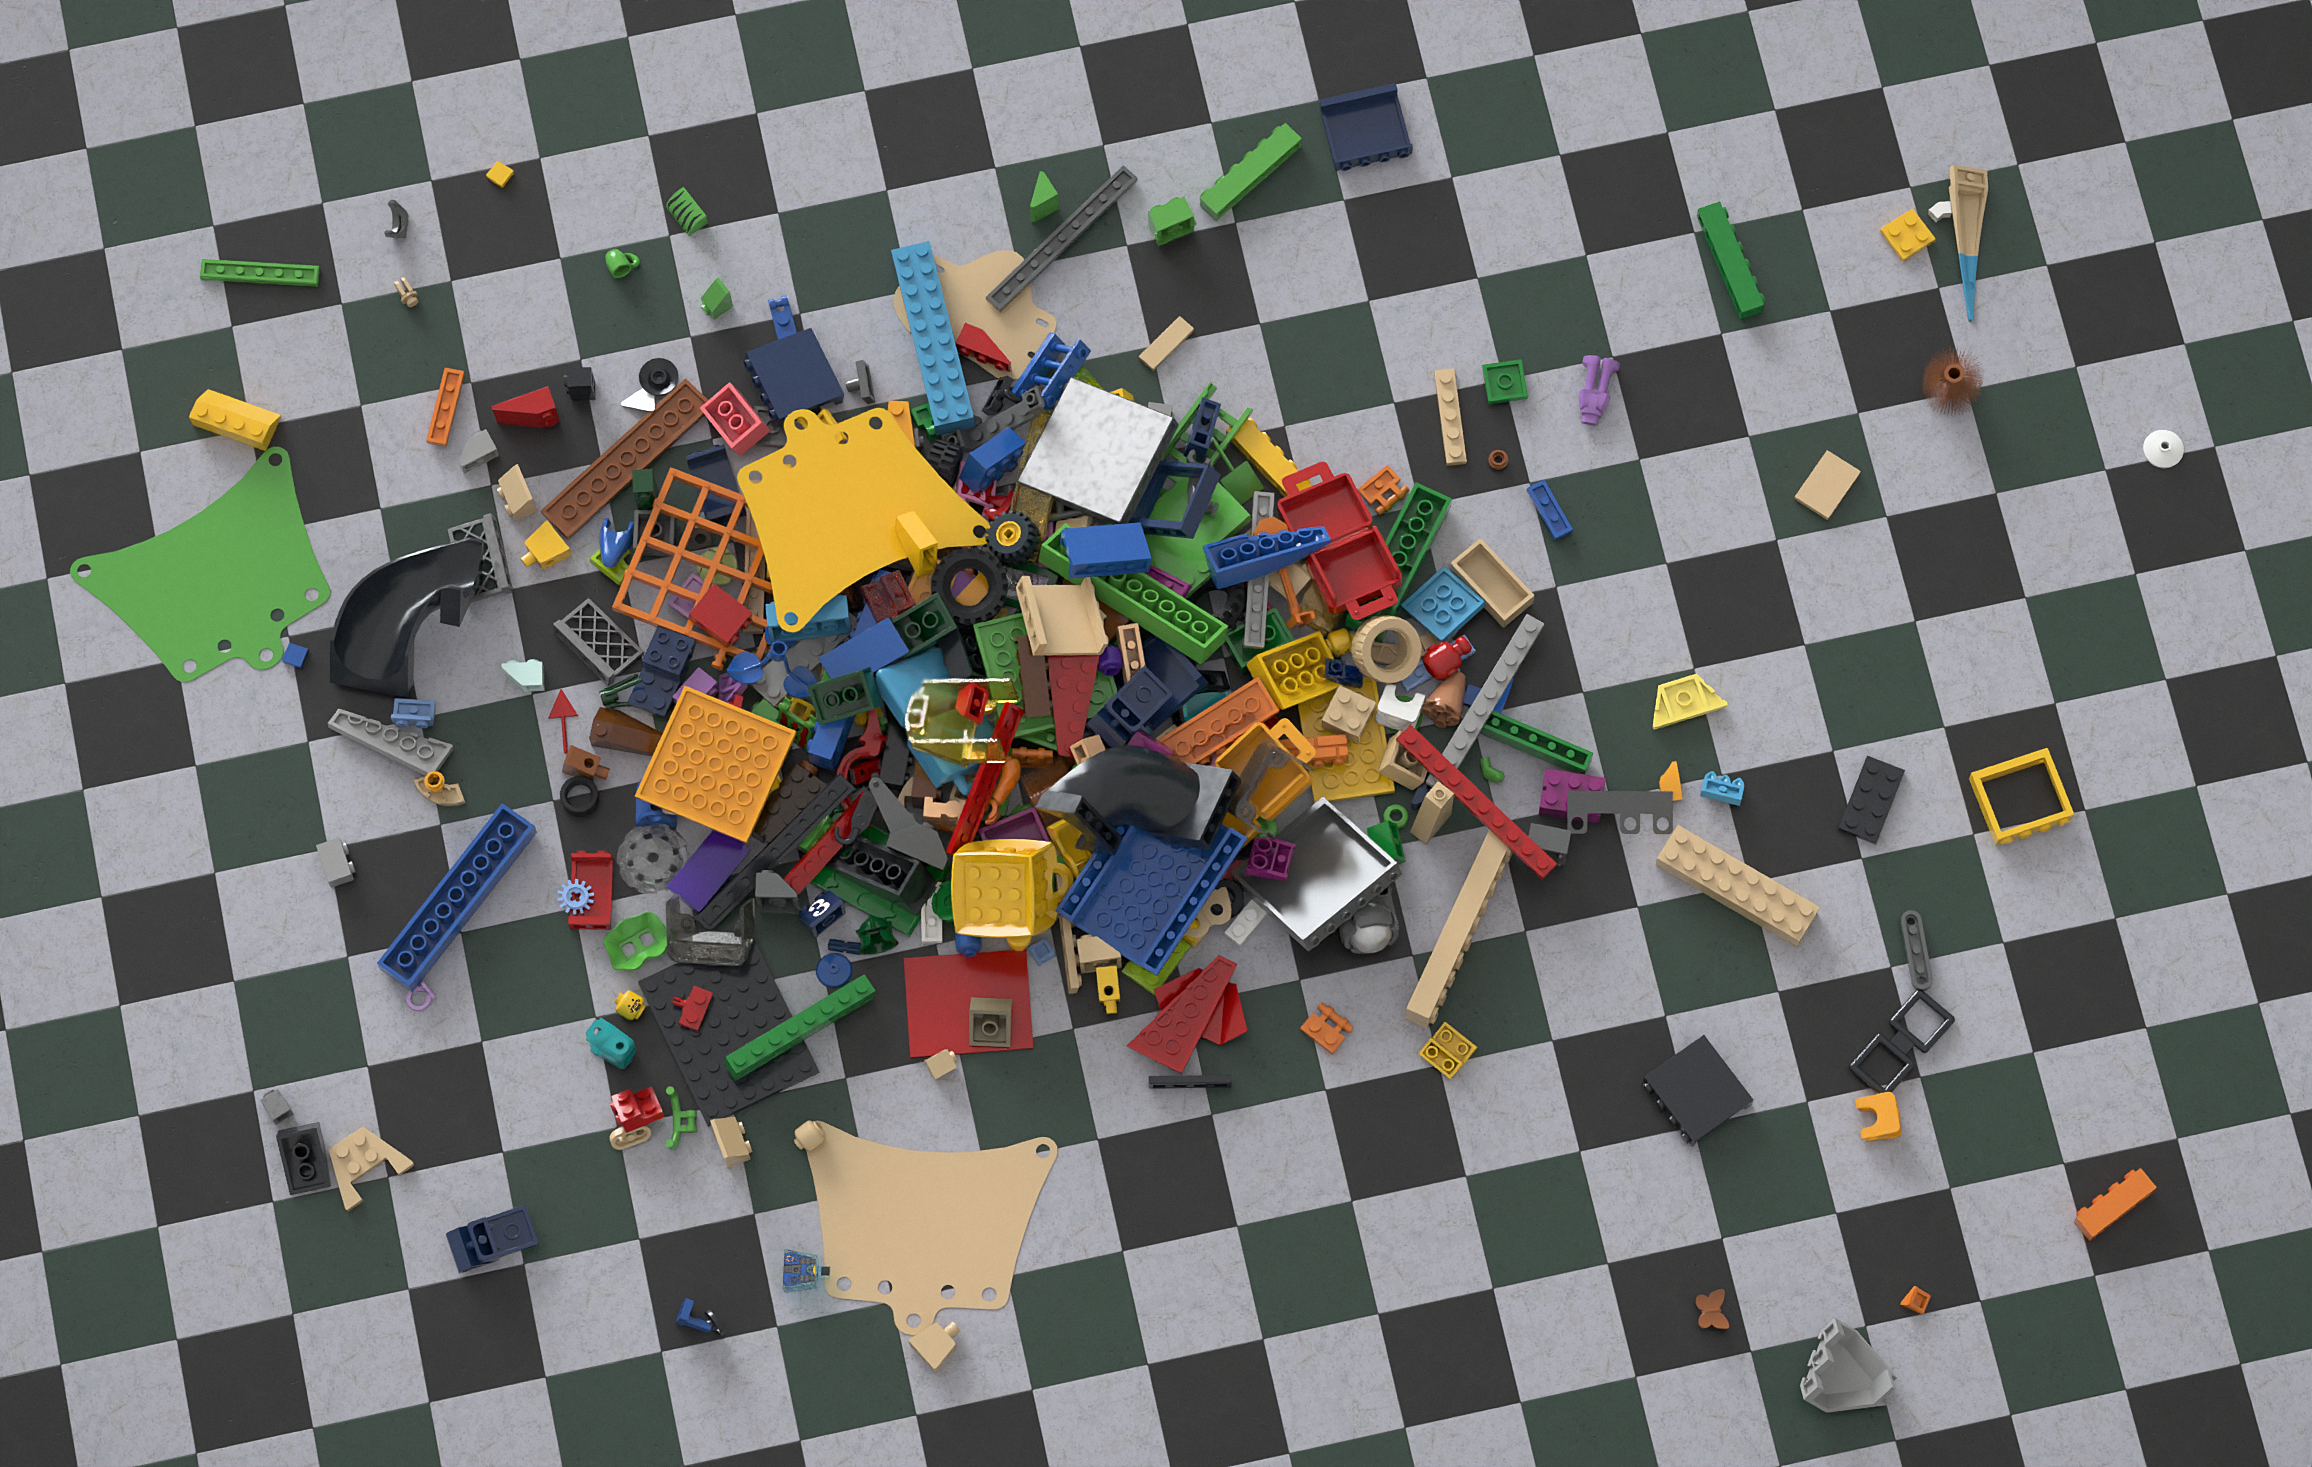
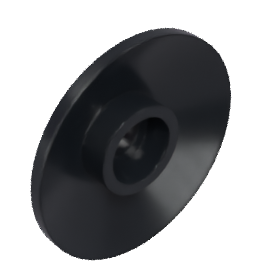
(658, 368)

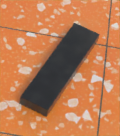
(1191, 1081)

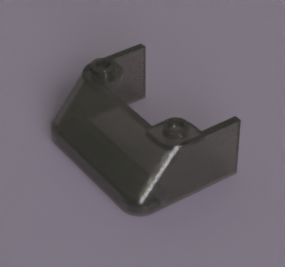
(1264, 757)
(696, 946)

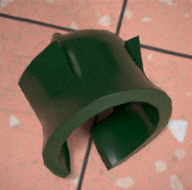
(876, 936)

